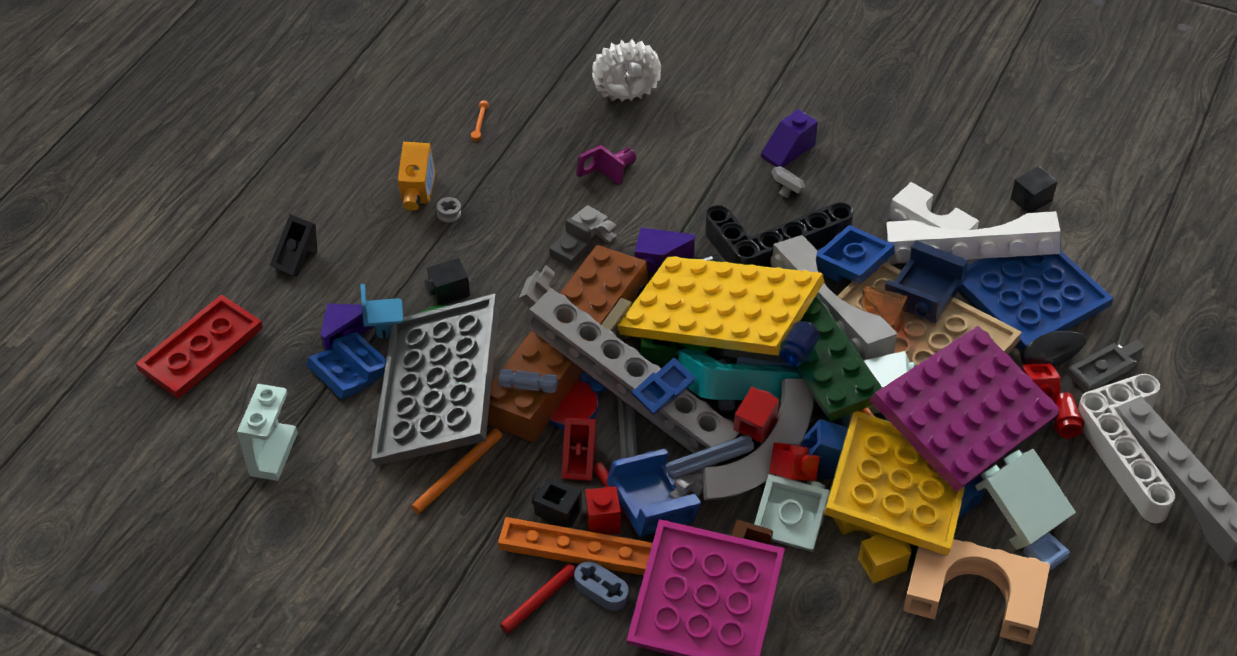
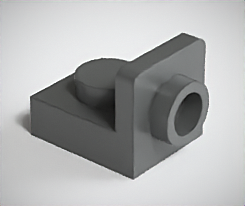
(572, 243)

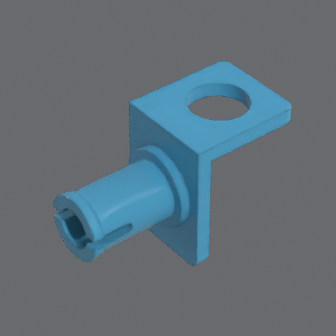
(381, 313)

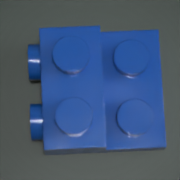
(853, 255)

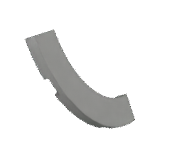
(753, 470)

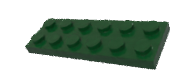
(835, 369)

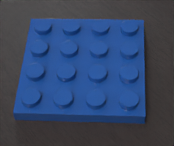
(1034, 293)

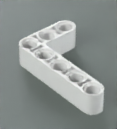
(1120, 448)

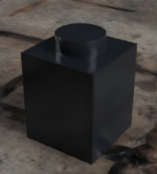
(1033, 189)
(447, 282)

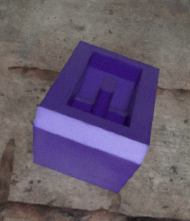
(341, 321)

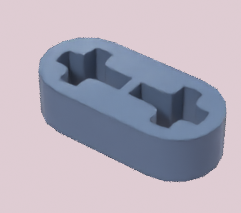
(603, 584)

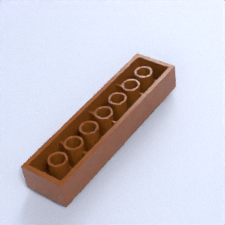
(593, 289)

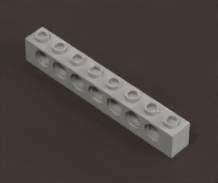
(615, 373)

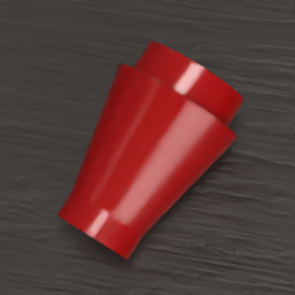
(1069, 420)

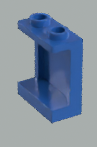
(644, 492)

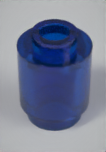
(799, 343)

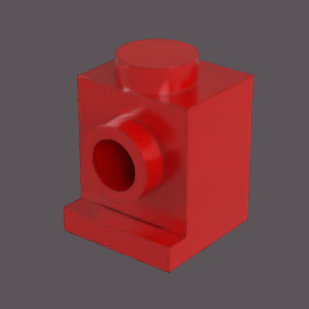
(793, 462)

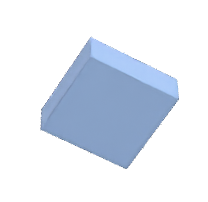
(1047, 550)

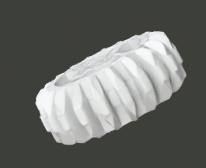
(611, 67)

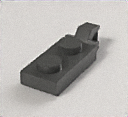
(1105, 365)

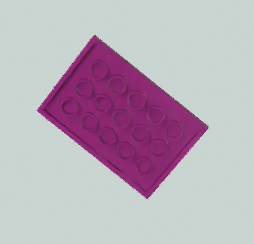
(965, 407)

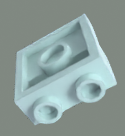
(793, 511)

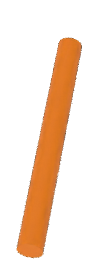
(456, 471)

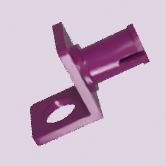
(608, 163)

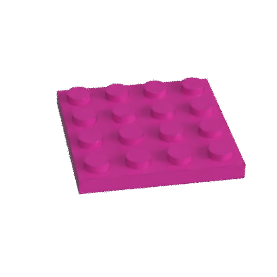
(705, 593)

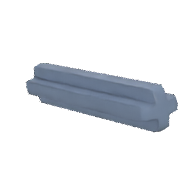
(710, 456)

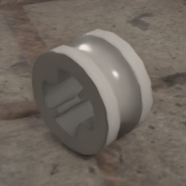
(448, 204)

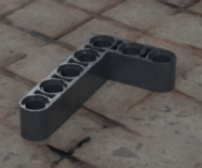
(740, 248)

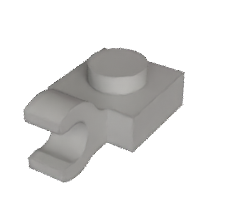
(597, 223)
(536, 286)
(690, 482)

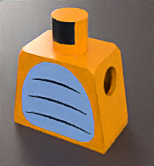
(413, 184)

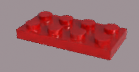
(199, 346)

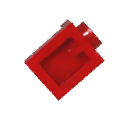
(1044, 377)

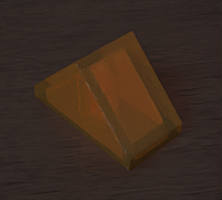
(886, 304)

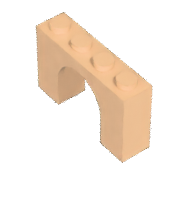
(1018, 577)

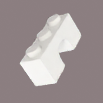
(916, 204)

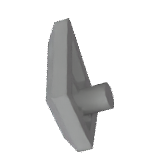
(788, 180)

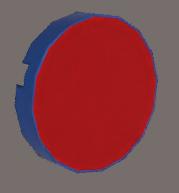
(578, 403)

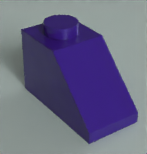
(790, 139)
(657, 245)

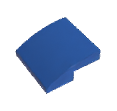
(348, 365)

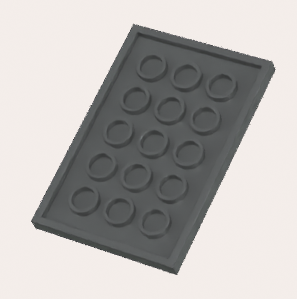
(437, 381)

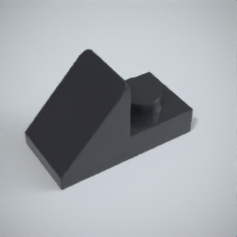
(296, 240)

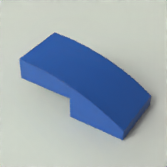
(664, 386)

